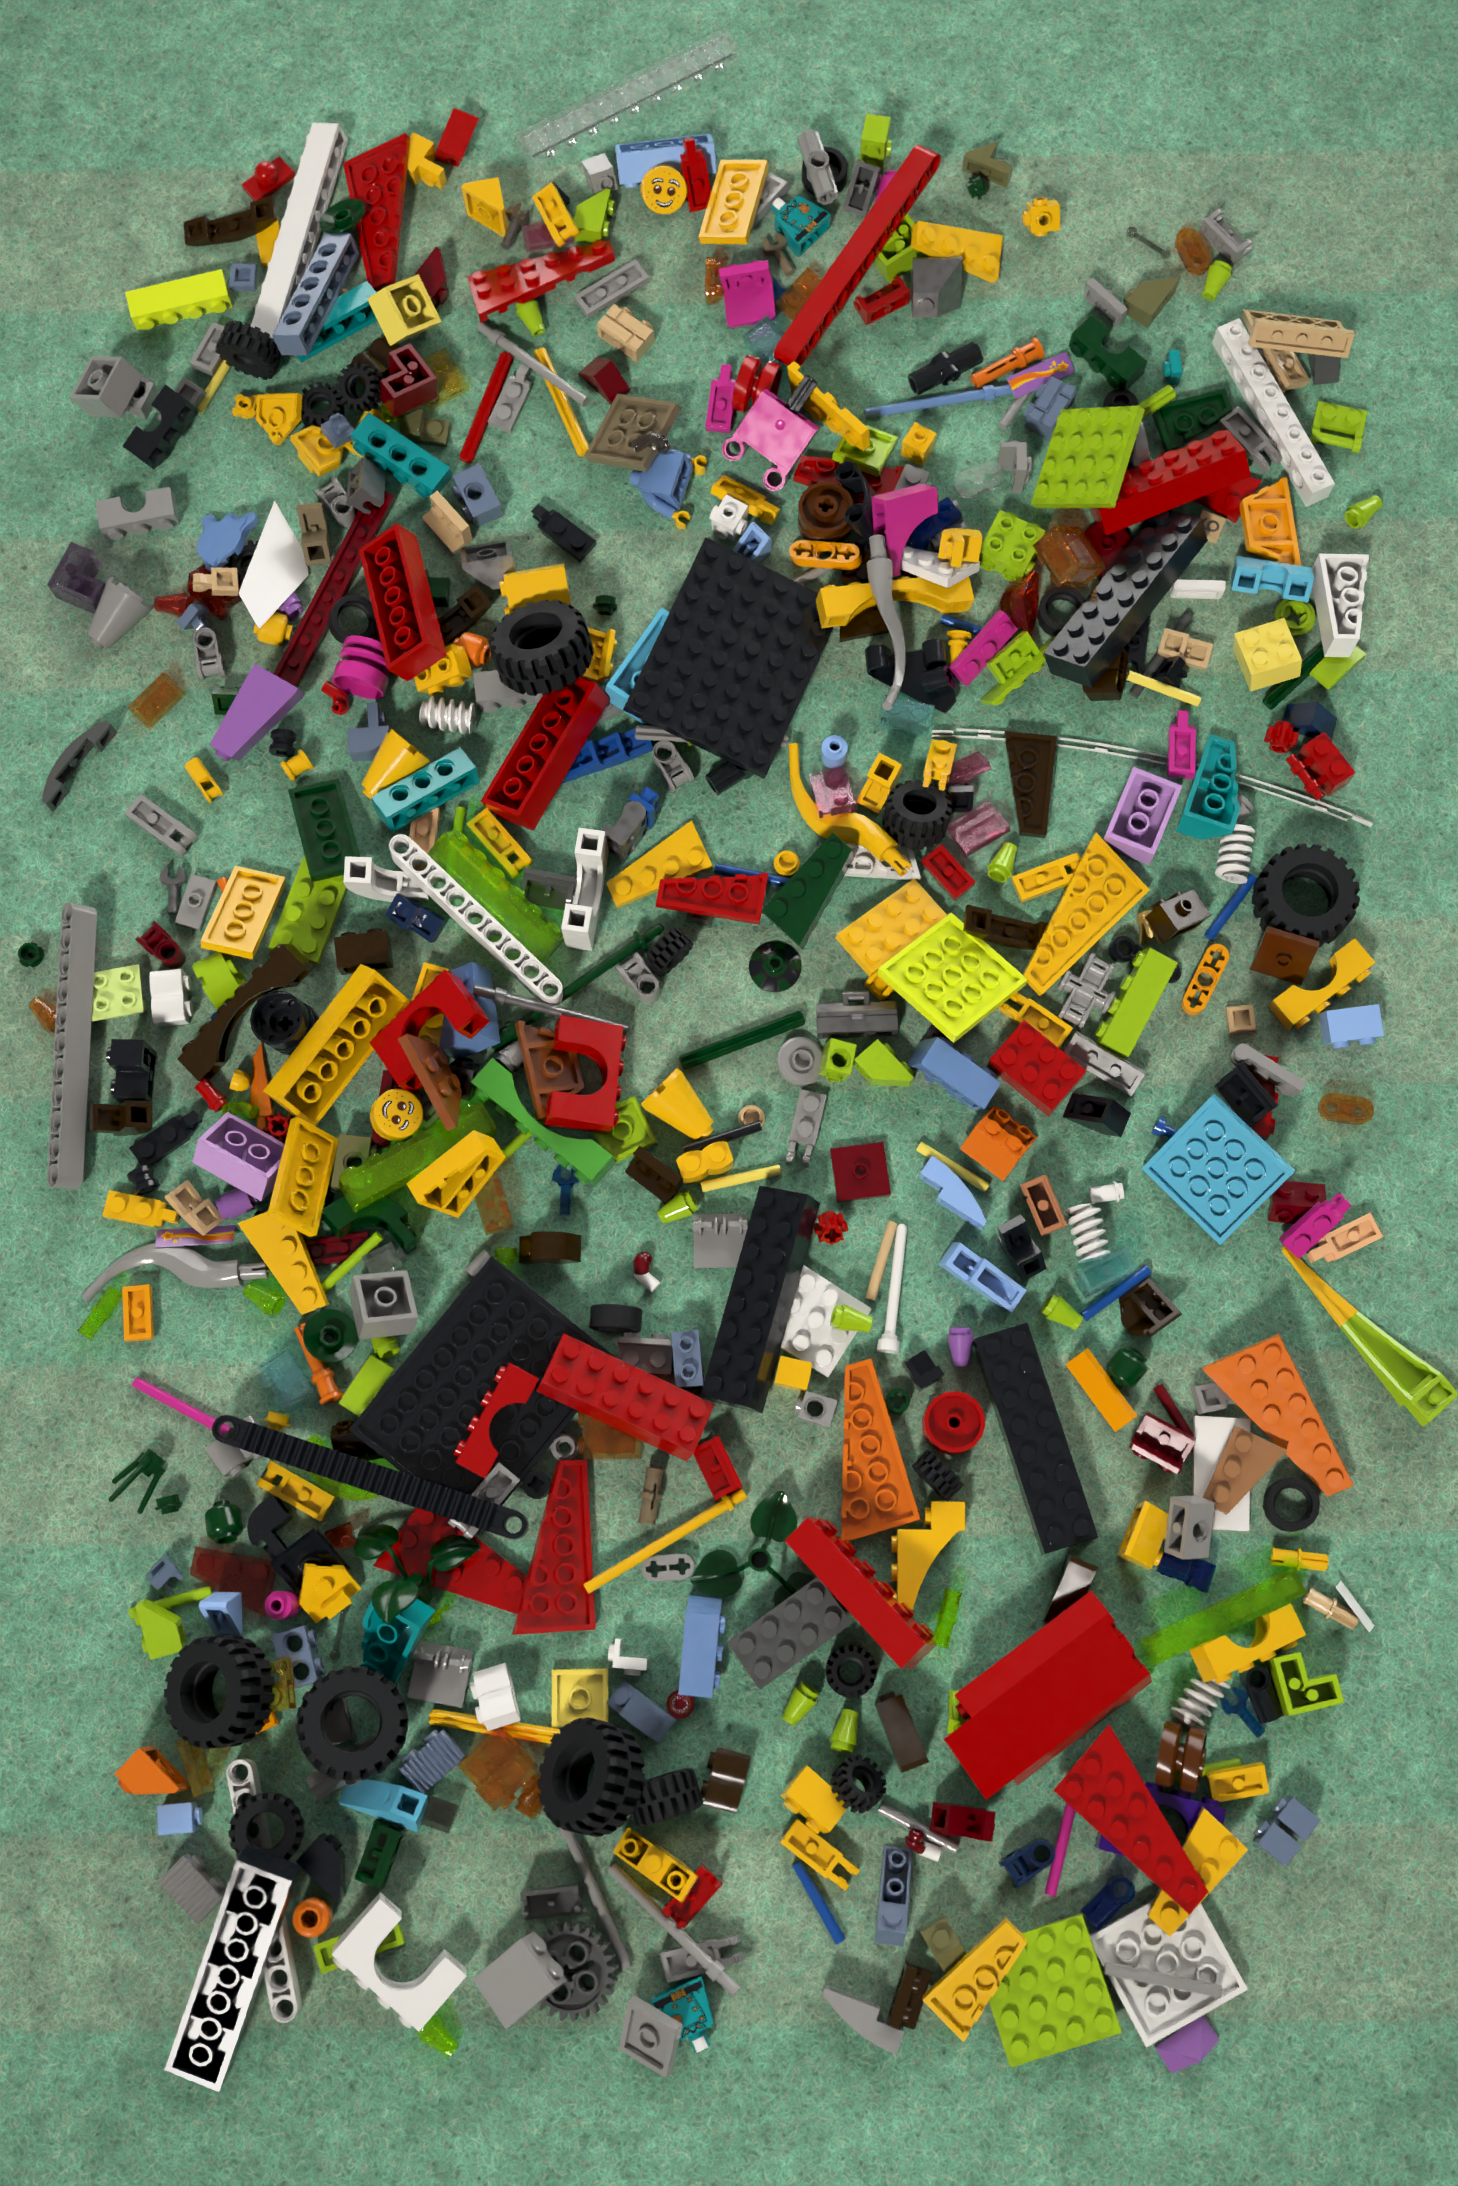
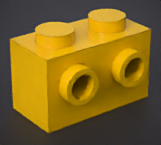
(445, 673)
(813, 1800)

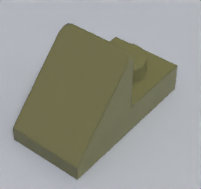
(982, 163)
(425, 430)

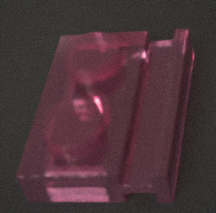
(832, 792)
(977, 828)

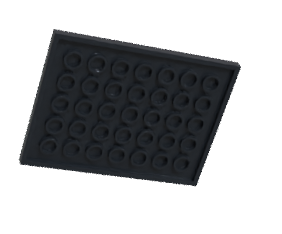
(731, 659)
(442, 1382)

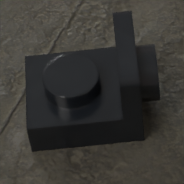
(466, 1072)

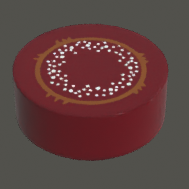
(680, 1705)

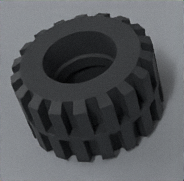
(916, 814)
(667, 1797)
(272, 1803)

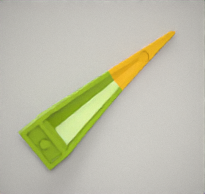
(1404, 1374)

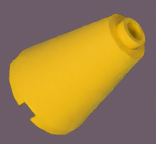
(392, 762)
(679, 1106)

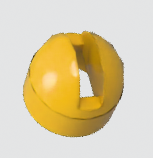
(240, 1081)

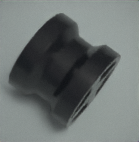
(282, 743)
(143, 1180)
(540, 1485)

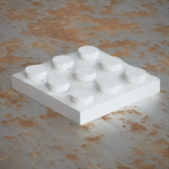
(808, 1327)

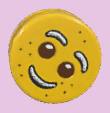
(663, 189)
(396, 1114)

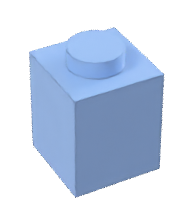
(179, 1817)

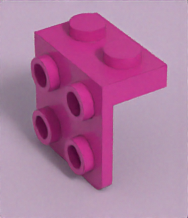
(747, 293)

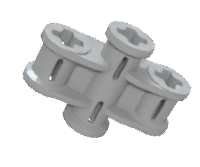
(1086, 991)

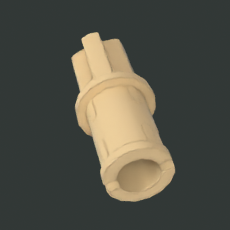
(1330, 1608)

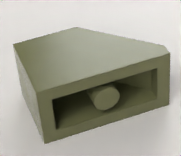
(1149, 299)
(943, 1942)

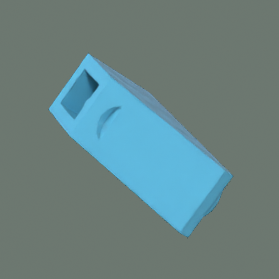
(387, 1802)

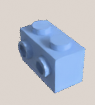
(1351, 1025)

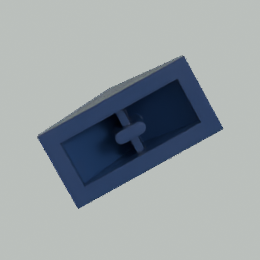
(1310, 719)

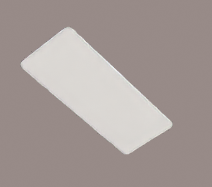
(1355, 1606)

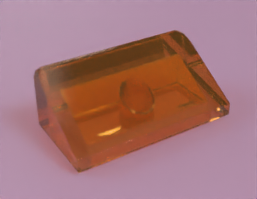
(156, 701)

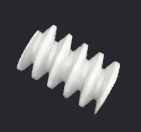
(447, 716)
(1232, 855)
(1088, 1232)
(1198, 1701)

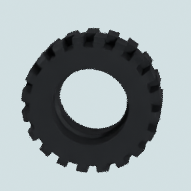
(541, 647)
(1323, 869)
(191, 1686)
(313, 1714)
(614, 1782)

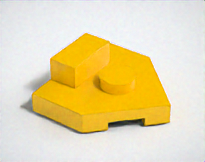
(278, 414)
(317, 451)
(326, 1590)

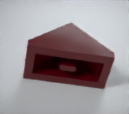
(604, 379)

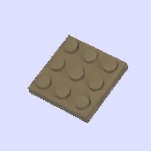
(626, 421)

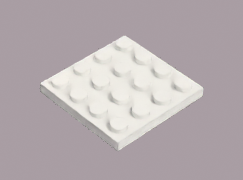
(1189, 1953)

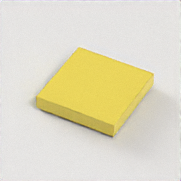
(579, 1695)

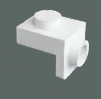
(631, 1665)

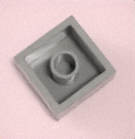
(106, 386)
(383, 1304)

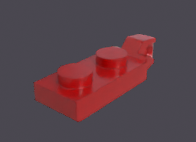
(695, 175)

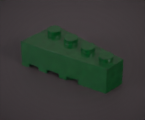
(809, 891)

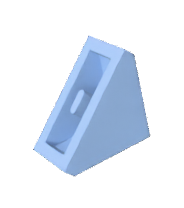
(754, 544)
(223, 1613)

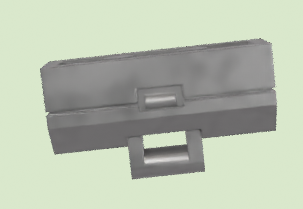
(865, 1020)

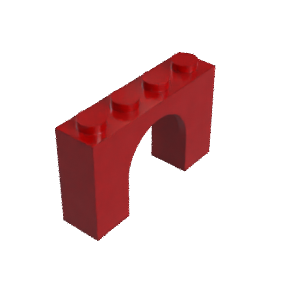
(442, 996)
(604, 1046)

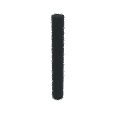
(725, 1136)

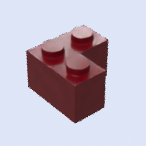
(410, 382)

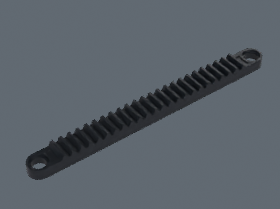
(370, 1477)

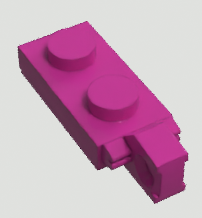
(720, 409)
(1181, 748)
(1314, 1225)

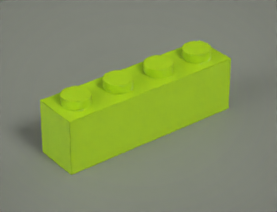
(1136, 1001)

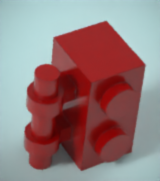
(1324, 764)

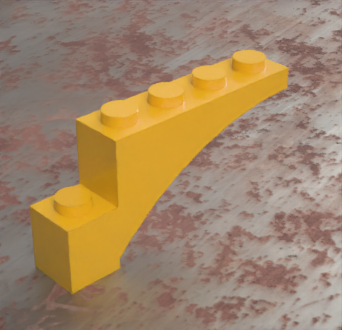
(919, 1548)

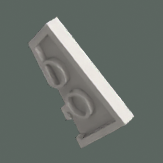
(937, 570)
(867, 865)

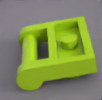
(1339, 420)

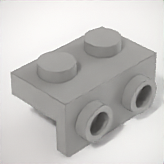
(1014, 457)

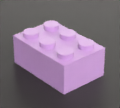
(1142, 815)
(240, 1155)

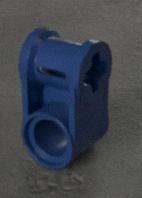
(1027, 1862)

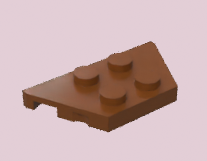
(545, 1067)
(435, 1076)

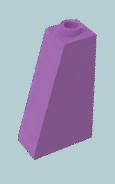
(254, 712)

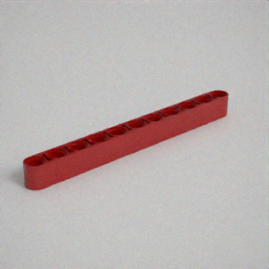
(857, 256)

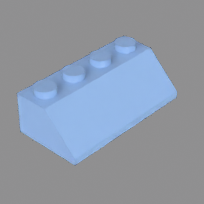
(638, 157)

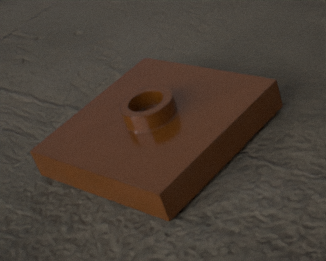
(1284, 955)

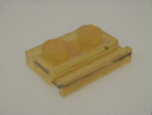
(195, 1768)

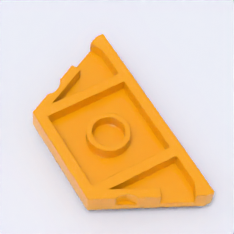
(1270, 524)

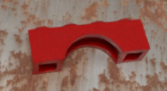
(512, 1387)

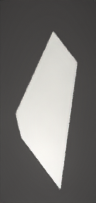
(274, 569)

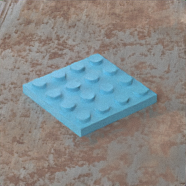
(1218, 1169)

